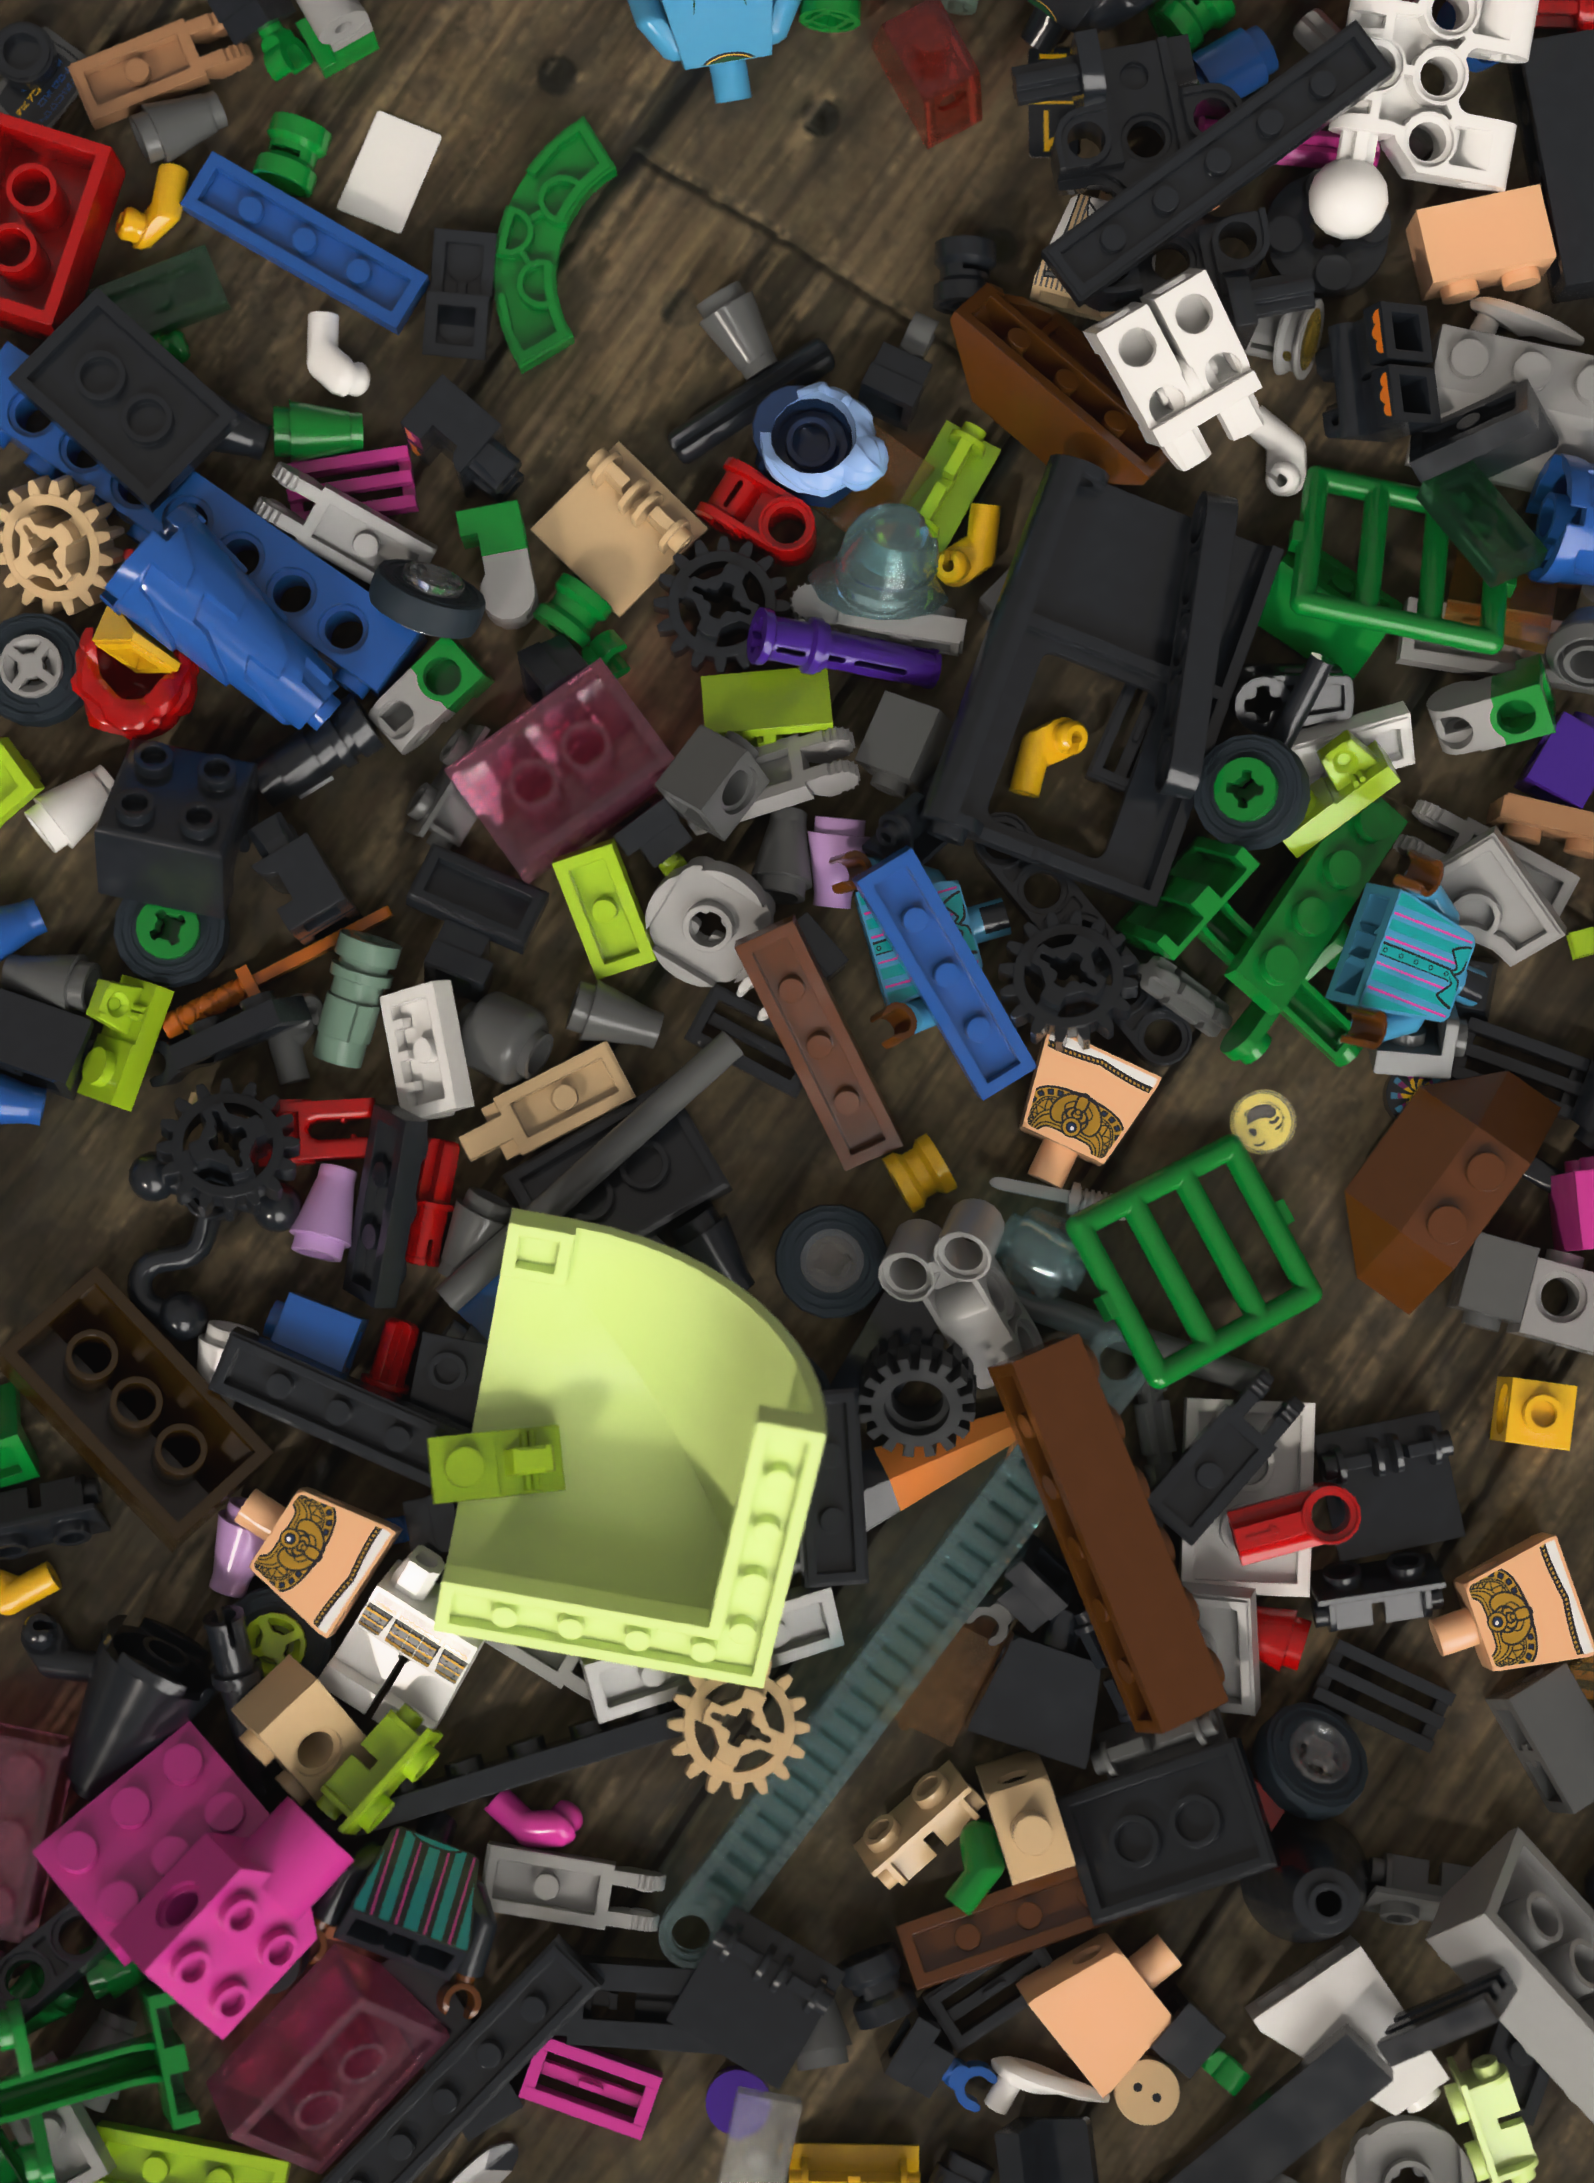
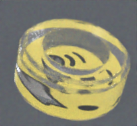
(1263, 1121)

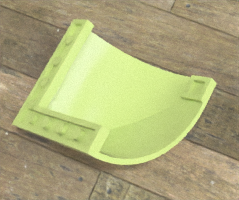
(681, 1459)

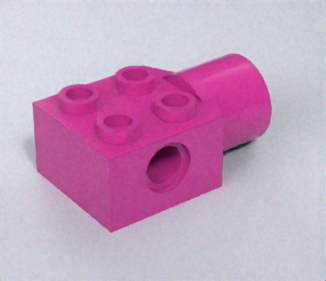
(234, 1915)

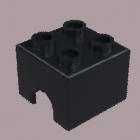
(176, 827)

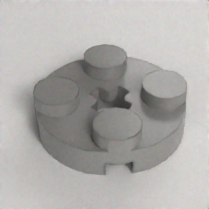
(705, 888)
(1402, 2142)

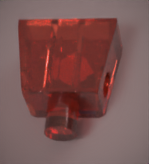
(926, 64)

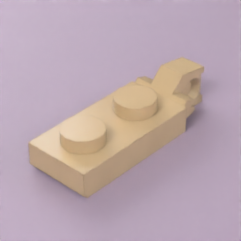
(551, 1105)

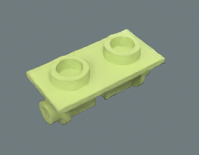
(1480, 2098)

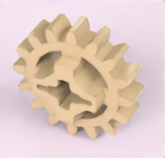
(58, 553)
(727, 1754)

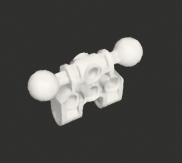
(1468, 149)

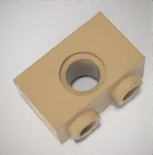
(285, 1711)

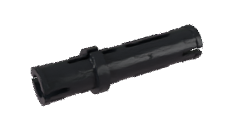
(235, 1675)

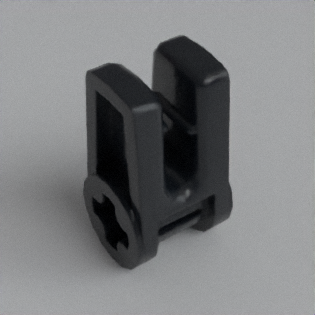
(1331, 705)

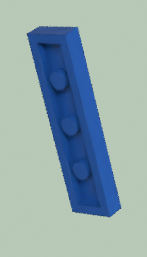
(305, 243)
(944, 972)

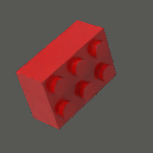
(52, 221)

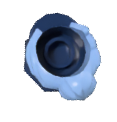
(817, 443)

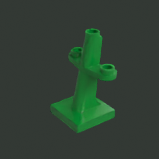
(1198, 906)
(141, 2060)

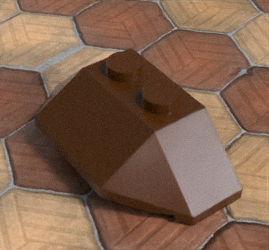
(1048, 385)
(1441, 1180)

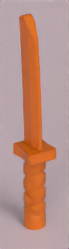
(245, 986)

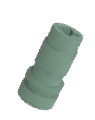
(353, 999)

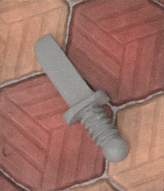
(1074, 1198)

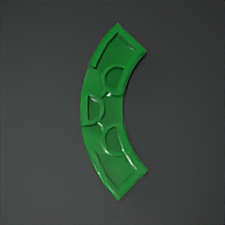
(533, 237)

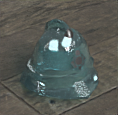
(883, 567)

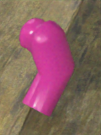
(536, 1827)

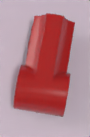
(1286, 1523)

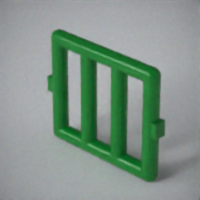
(1365, 609)
(1133, 1205)

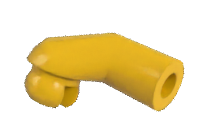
(162, 213)
(975, 551)
(1043, 748)
(27, 1589)

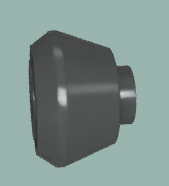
(1572, 649)

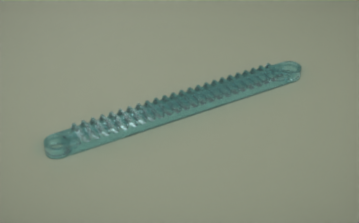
(872, 1688)

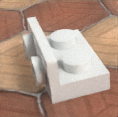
(427, 1050)

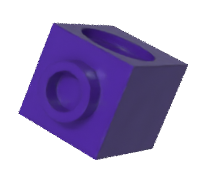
(1562, 763)

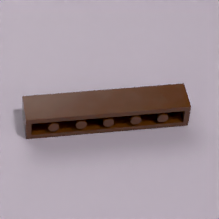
(1110, 1534)

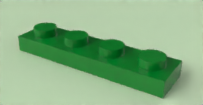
(1313, 907)

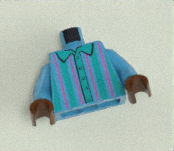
(1405, 958)
(901, 1001)

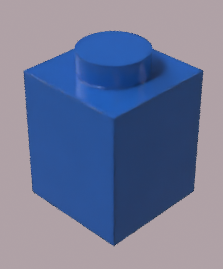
(316, 1330)

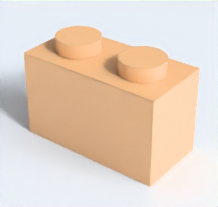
(1481, 244)

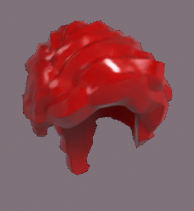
(131, 701)

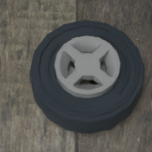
(24, 648)

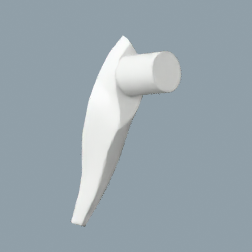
(1520, 321)
(1033, 2078)

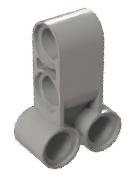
(961, 1284)

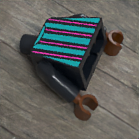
(416, 1906)

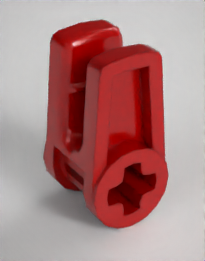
(309, 1113)

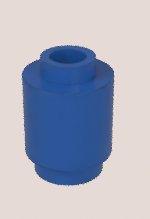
(1237, 60)

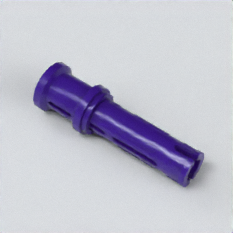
(816, 647)

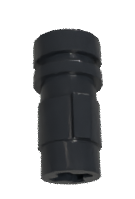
(310, 756)

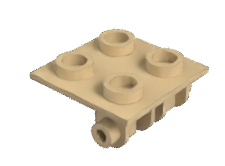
(618, 528)

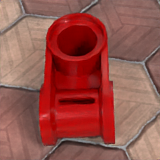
(748, 509)

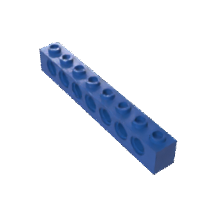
(368, 666)

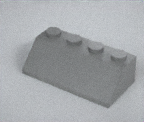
(1480, 364)
(1533, 1923)

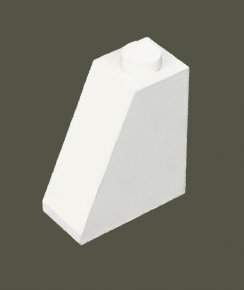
(1339, 1991)

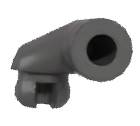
(288, 1046)

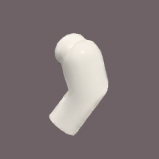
(329, 363)
(1284, 455)

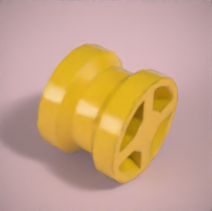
(919, 1173)

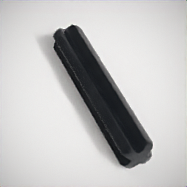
(739, 406)

